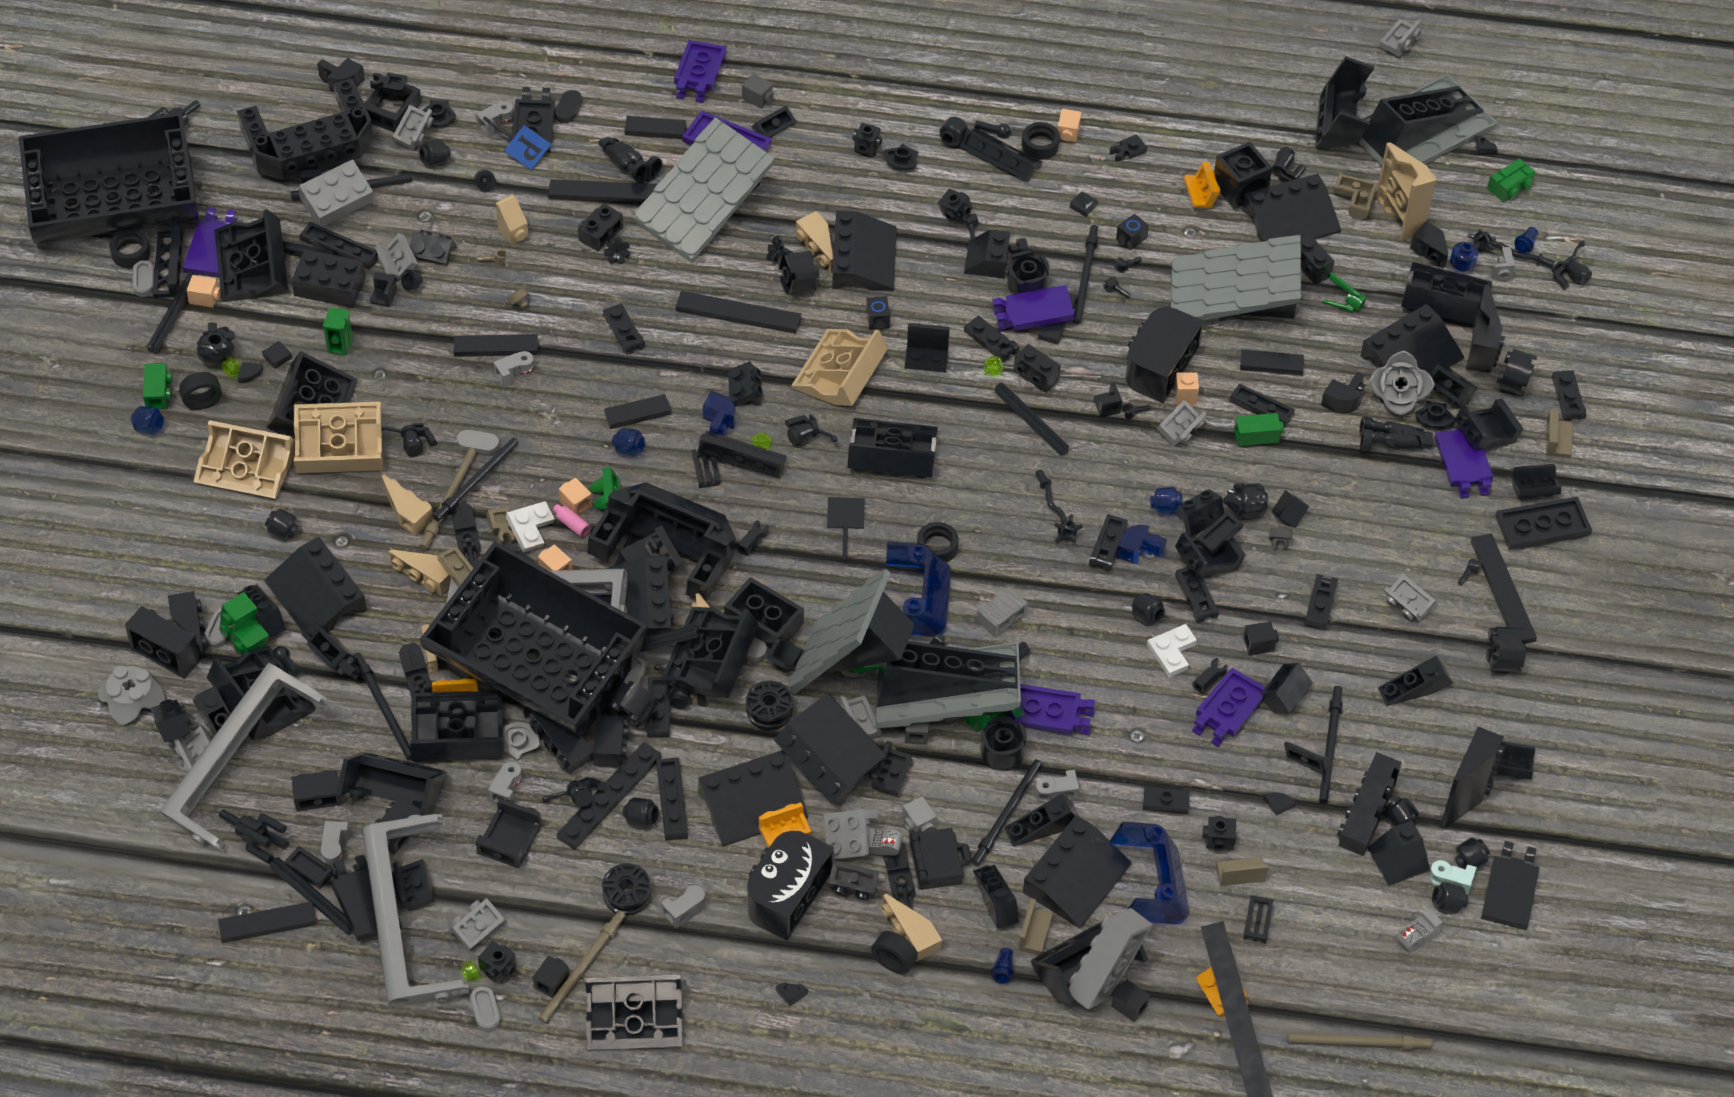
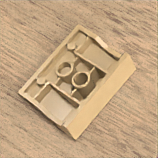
(1405, 189)
(840, 366)
(338, 437)
(245, 460)

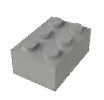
(336, 193)

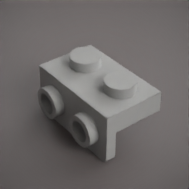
(1400, 37)
(412, 126)
(396, 256)
(1180, 422)
(1410, 597)
(861, 712)
(192, 746)

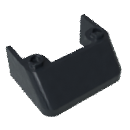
(1338, 105)
(390, 779)
(1061, 962)

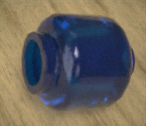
(1464, 256)
(147, 420)
(628, 442)
(1166, 500)

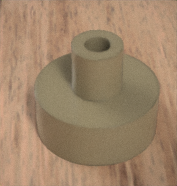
(518, 296)

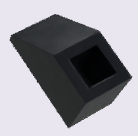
(1431, 244)

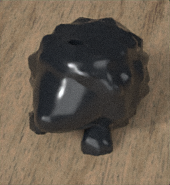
(215, 345)
(1247, 500)

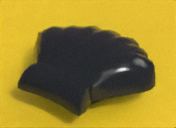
(440, 112)
(901, 157)
(1435, 415)

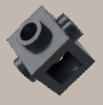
(867, 139)
(955, 205)
(1220, 833)
(497, 962)

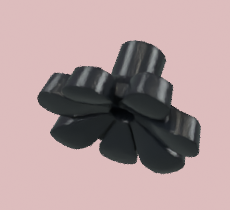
(775, 249)
(617, 250)

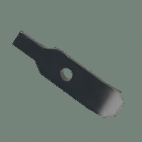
(464, 528)
(414, 669)
(898, 868)

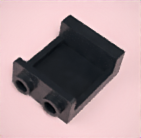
(1489, 426)
(1204, 563)
(509, 833)

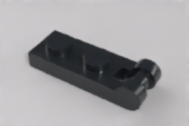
(623, 328)
(991, 338)
(1568, 395)
(1108, 541)
(1196, 594)
(1321, 602)

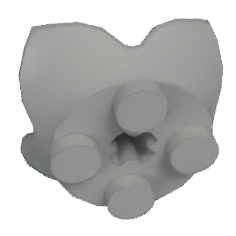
(1417, 387)
(130, 691)

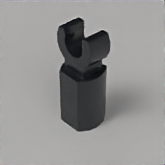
(752, 538)
(1209, 676)

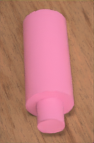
(572, 520)

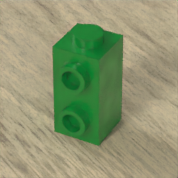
(156, 385)
(1258, 429)

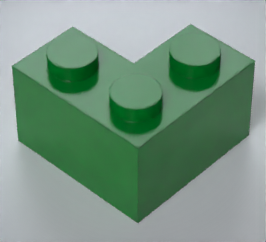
(240, 625)

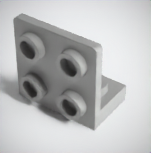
(848, 832)

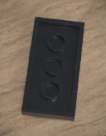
(1543, 523)

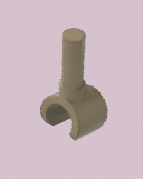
(498, 258)

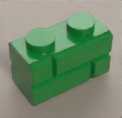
(1511, 180)
(338, 331)

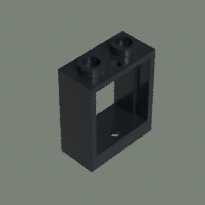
(385, 118)

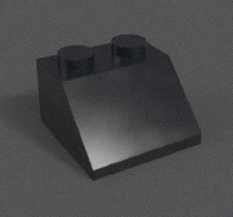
(988, 254)

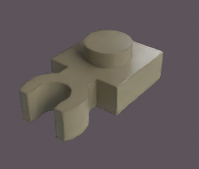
(499, 524)

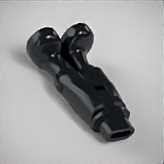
(630, 159)
(1393, 436)

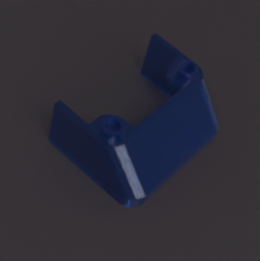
(931, 610)
(1170, 896)

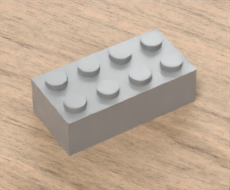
(1109, 957)

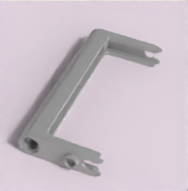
(595, 582)
(226, 743)
(386, 914)

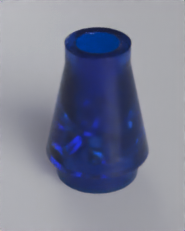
(1525, 242)
(1003, 967)

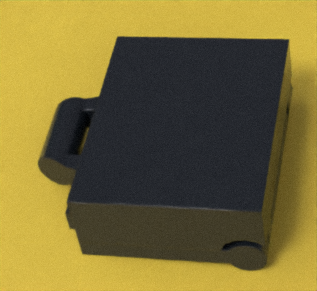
(937, 858)

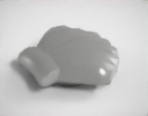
(519, 739)

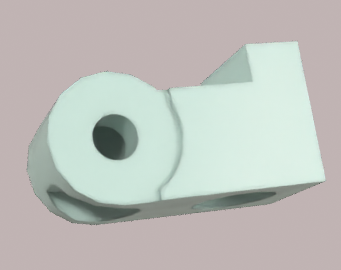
(1442, 871)

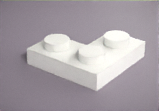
(525, 524)
(1168, 649)

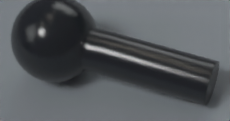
(1002, 130)
(283, 655)

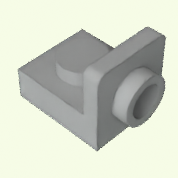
(1505, 265)

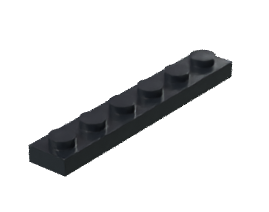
(604, 801)

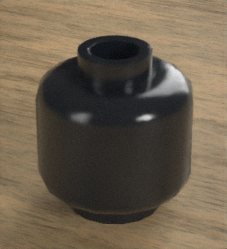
(953, 131)
(434, 153)
(281, 524)
(1148, 609)
(1401, 811)
(640, 812)
(1472, 853)
(1449, 897)

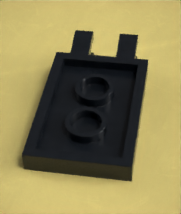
(535, 114)
(1511, 888)
(355, 897)

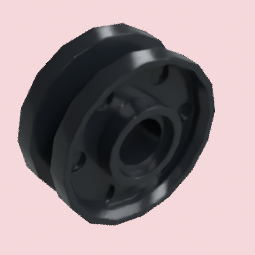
(772, 694)
(623, 877)

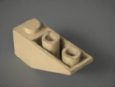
(815, 235)
(409, 510)
(421, 568)
(912, 926)

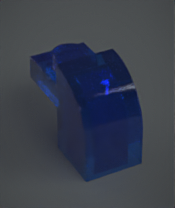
(719, 411)
(1138, 540)

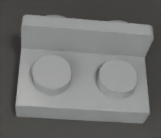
(476, 924)

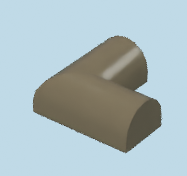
(1360, 191)

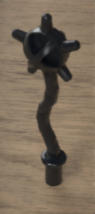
(1483, 240)
(1067, 528)

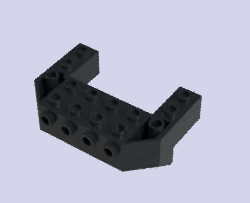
(313, 143)
(690, 527)

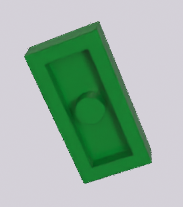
(607, 483)

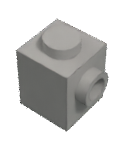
(919, 816)

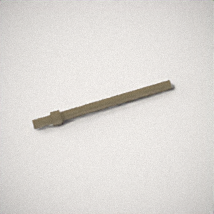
(432, 529)
(607, 932)
(1407, 1042)

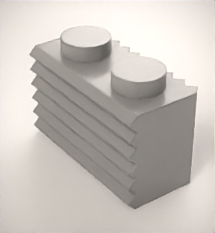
(1001, 611)

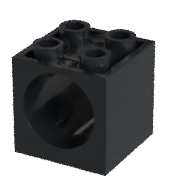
(1241, 172)

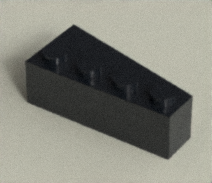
(1369, 804)

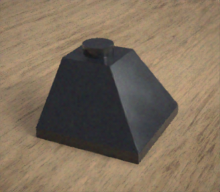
(1400, 853)

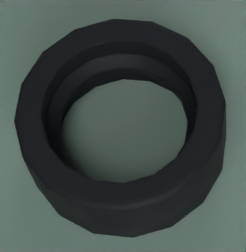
(1040, 129)
(127, 237)
(197, 381)
(944, 530)
(894, 952)

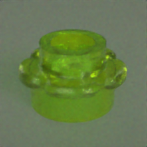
(993, 365)
(231, 367)
(765, 443)
(470, 971)

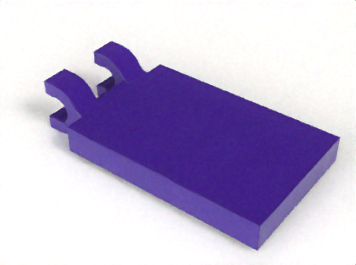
(699, 68)
(202, 251)
(1034, 308)
(1463, 462)
(1228, 706)
(1054, 710)

